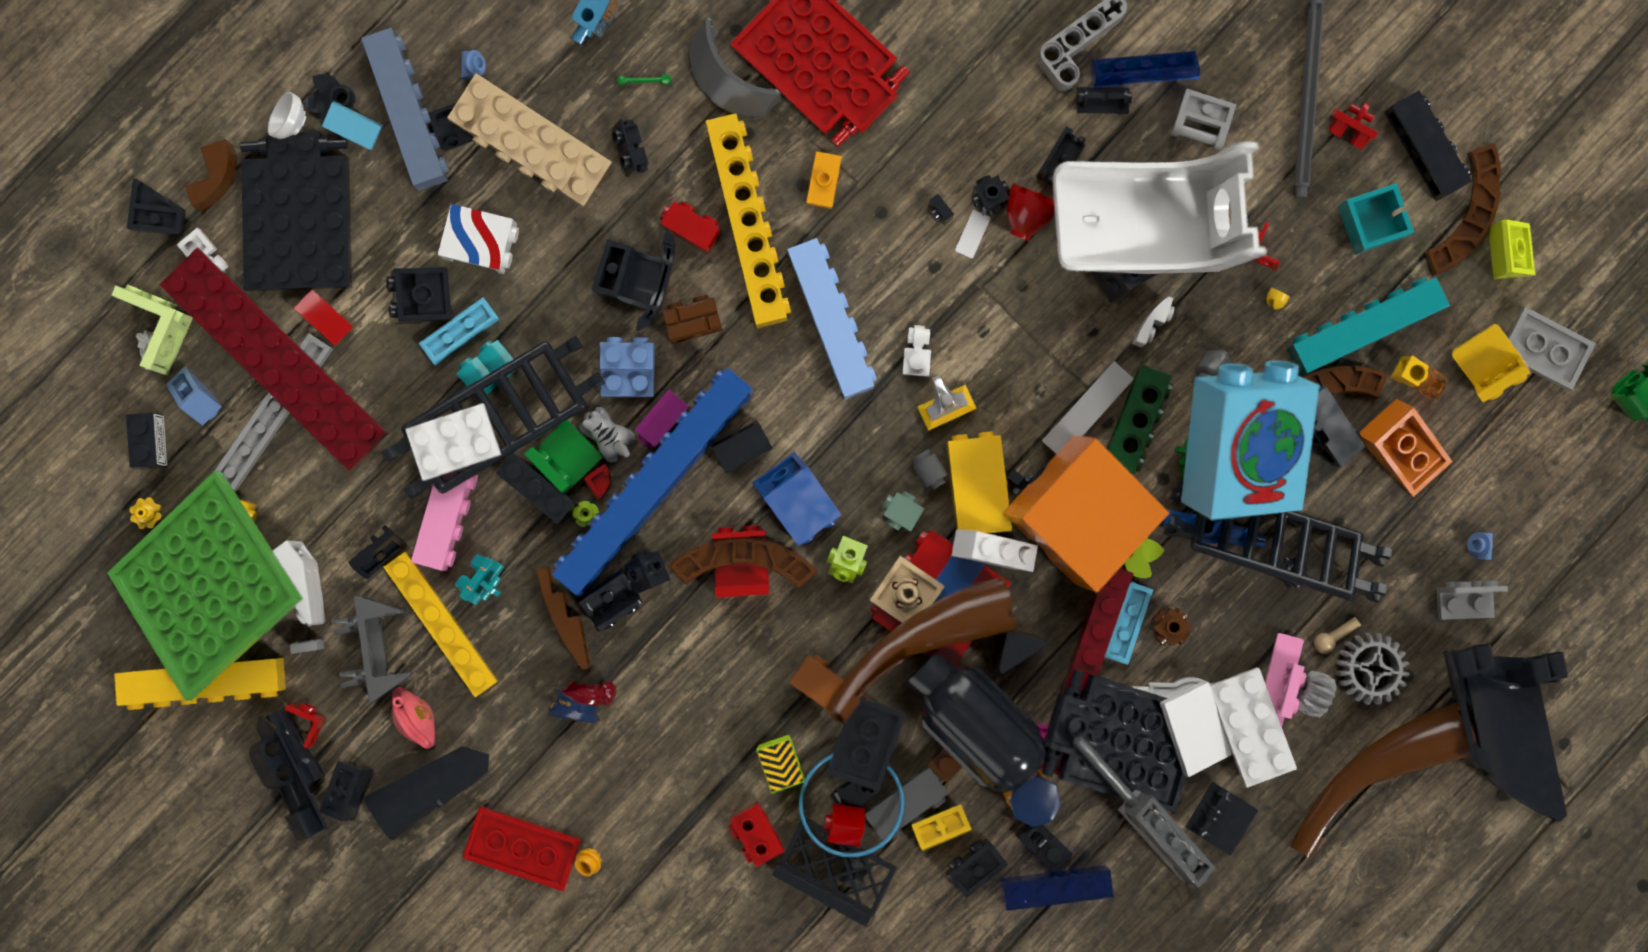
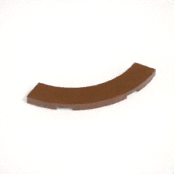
(1479, 214)
(1349, 379)
(743, 551)

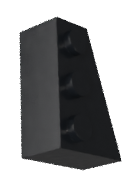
(1333, 432)

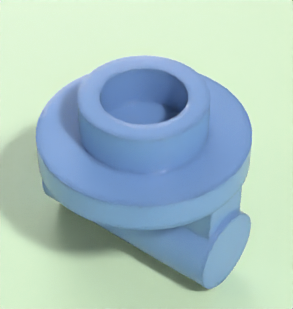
(471, 64)
(1480, 545)

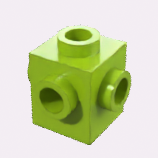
(847, 560)

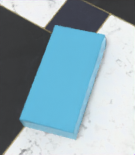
(352, 125)

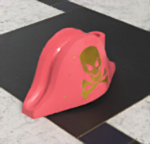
(413, 718)

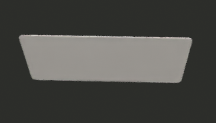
(972, 234)

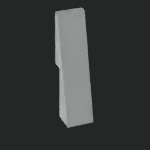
(1089, 407)

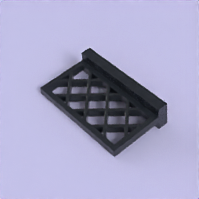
(825, 893)

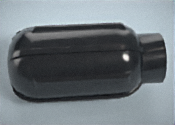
(977, 723)

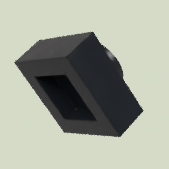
(939, 210)

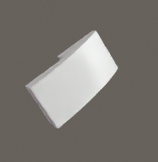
(1158, 316)

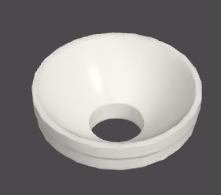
(286, 117)

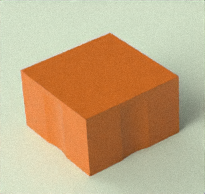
(1086, 512)

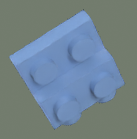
(627, 368)

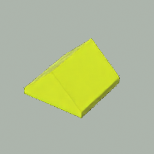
(1511, 249)

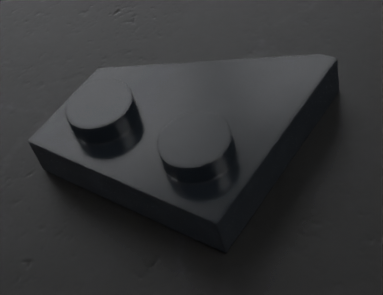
(154, 212)

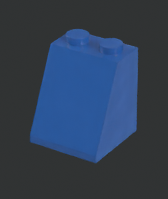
(797, 499)

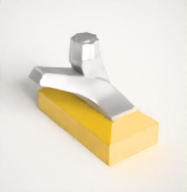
(946, 405)

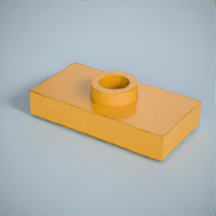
(824, 180)

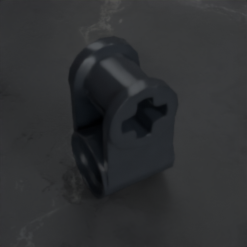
(852, 795)

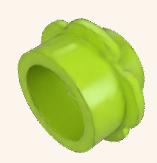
(578, 512)

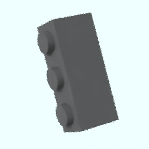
(919, 792)

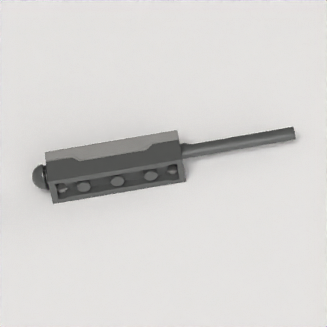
(1155, 825)

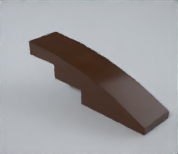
(569, 627)

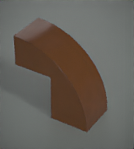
(221, 165)

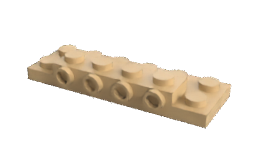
(528, 140)

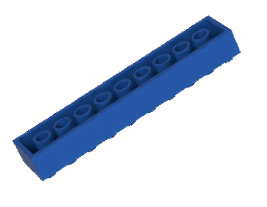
(653, 482)

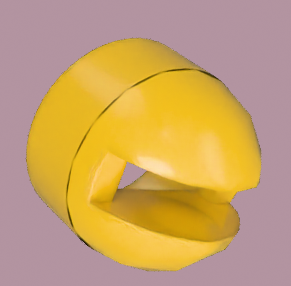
(1276, 298)

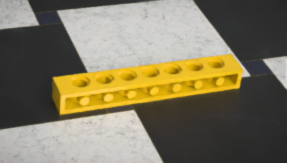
(720, 131)

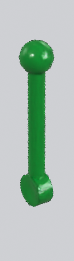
(664, 79)

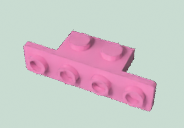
(1285, 675)

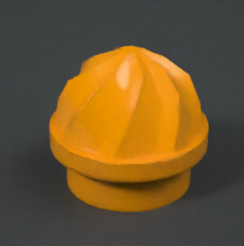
(588, 862)

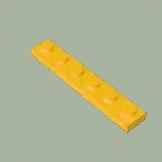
(441, 624)

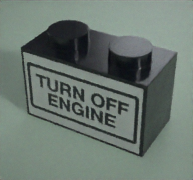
(146, 441)

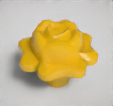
(145, 513)

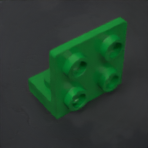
(564, 457)

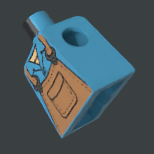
(603, 14)

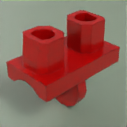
(1363, 133)

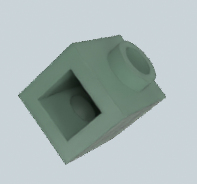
(902, 511)

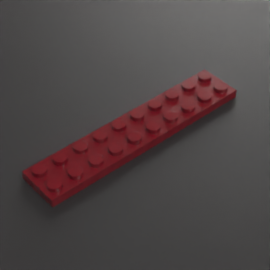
(274, 359)

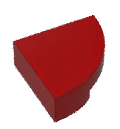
(599, 481)

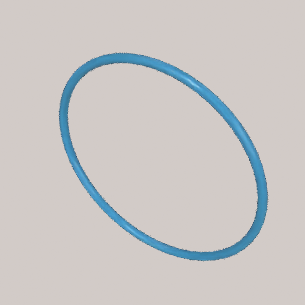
(842, 853)

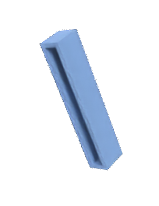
(831, 318)

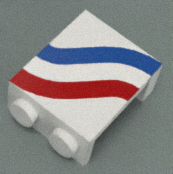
(478, 238)

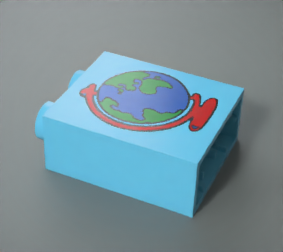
(1249, 441)

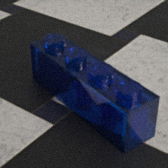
(1056, 888)

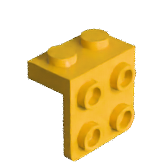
(1491, 362)

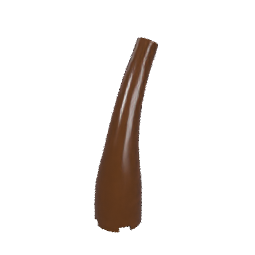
(958, 618)
(1416, 745)

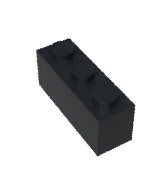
(536, 488)

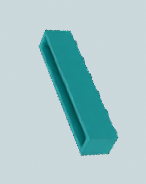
(1368, 326)

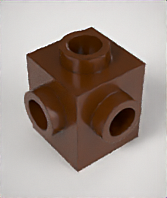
(1161, 623)

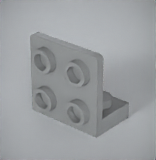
(1467, 599)

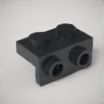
(610, 601)
(975, 867)

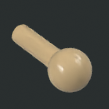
(1325, 642)

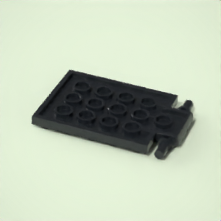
(296, 214)
(1124, 730)

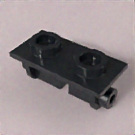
(1103, 100)
(625, 136)

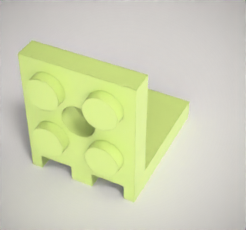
(168, 332)

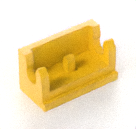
(941, 827)

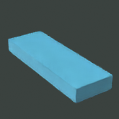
(459, 331)
(1129, 623)

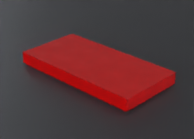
(521, 848)

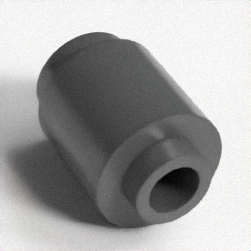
(929, 469)

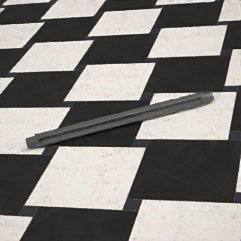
(1309, 98)

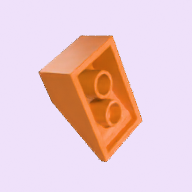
(1405, 446)

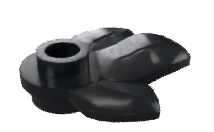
(328, 92)

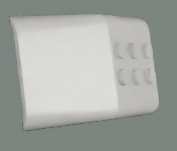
(1156, 214)

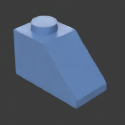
(193, 396)

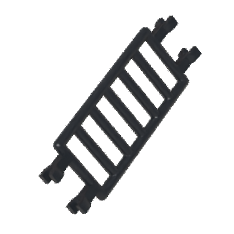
(510, 444)
(1377, 555)

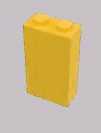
(978, 483)

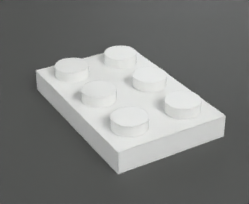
(453, 442)

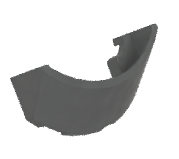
(721, 84)

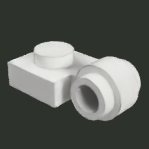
(200, 240)
(917, 360)

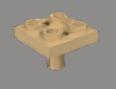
(903, 573)

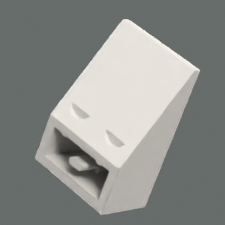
(304, 574)

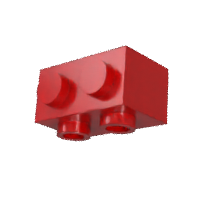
(756, 834)

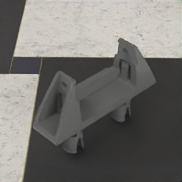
(375, 666)

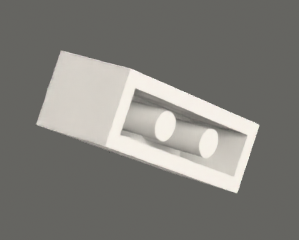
(994, 550)

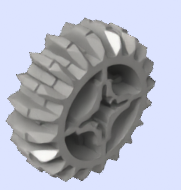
(1371, 678)

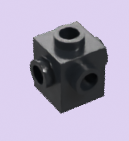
(987, 203)
(646, 571)

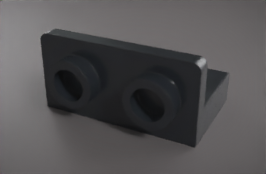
(446, 132)

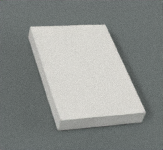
(1195, 728)

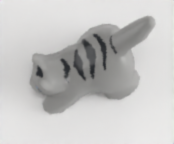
(610, 437)

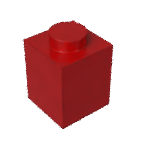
(845, 825)

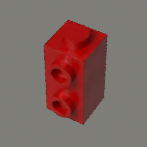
(689, 226)

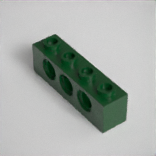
(1160, 386)

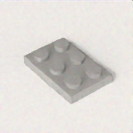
(1550, 348)

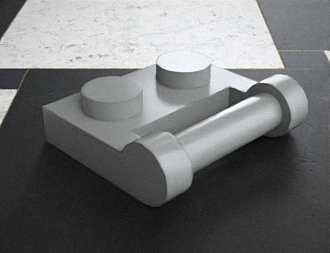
(1206, 111)

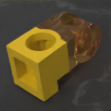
(1419, 377)

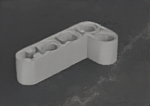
(1084, 37)

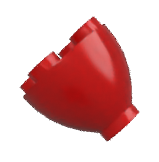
(1028, 211)

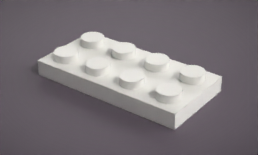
(1252, 727)

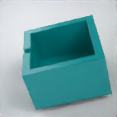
(1371, 221)

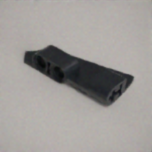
(425, 789)
(304, 814)

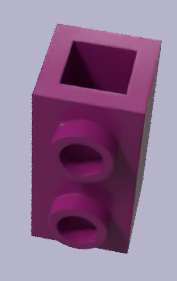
(661, 419)

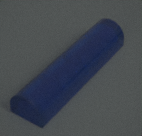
(1145, 69)

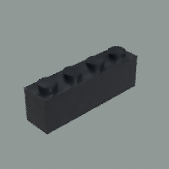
(1428, 145)

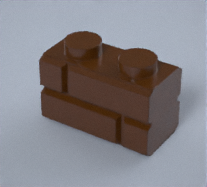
(692, 319)

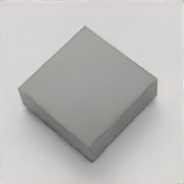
(305, 646)

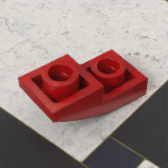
(323, 317)

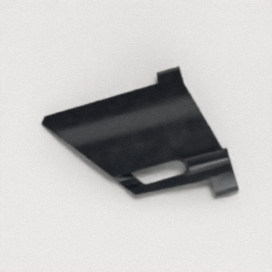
(1510, 722)

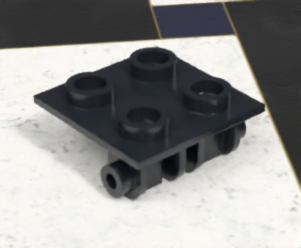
(1221, 818)

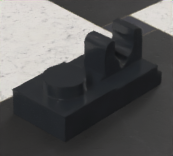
(378, 553)
(1044, 846)

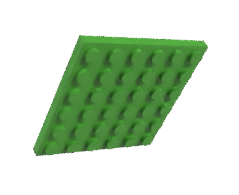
(204, 585)

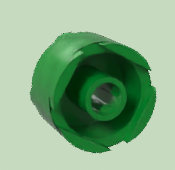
(1632, 394)

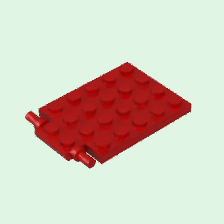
(821, 63)

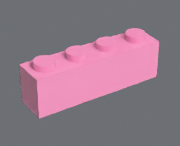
(442, 525)

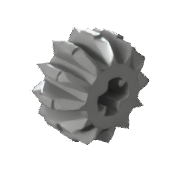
(1316, 694)

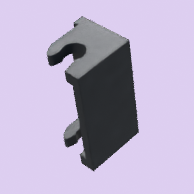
(1065, 150)
(741, 446)
(346, 791)

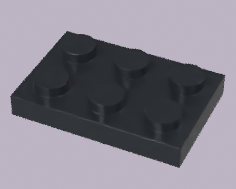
(866, 744)

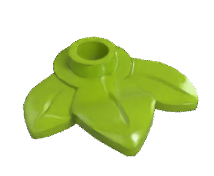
(1139, 560)

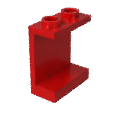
(741, 578)

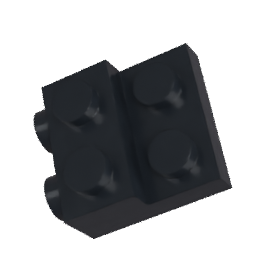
(419, 295)

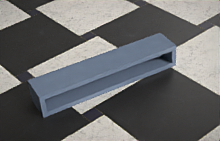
(404, 108)

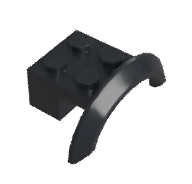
(635, 277)

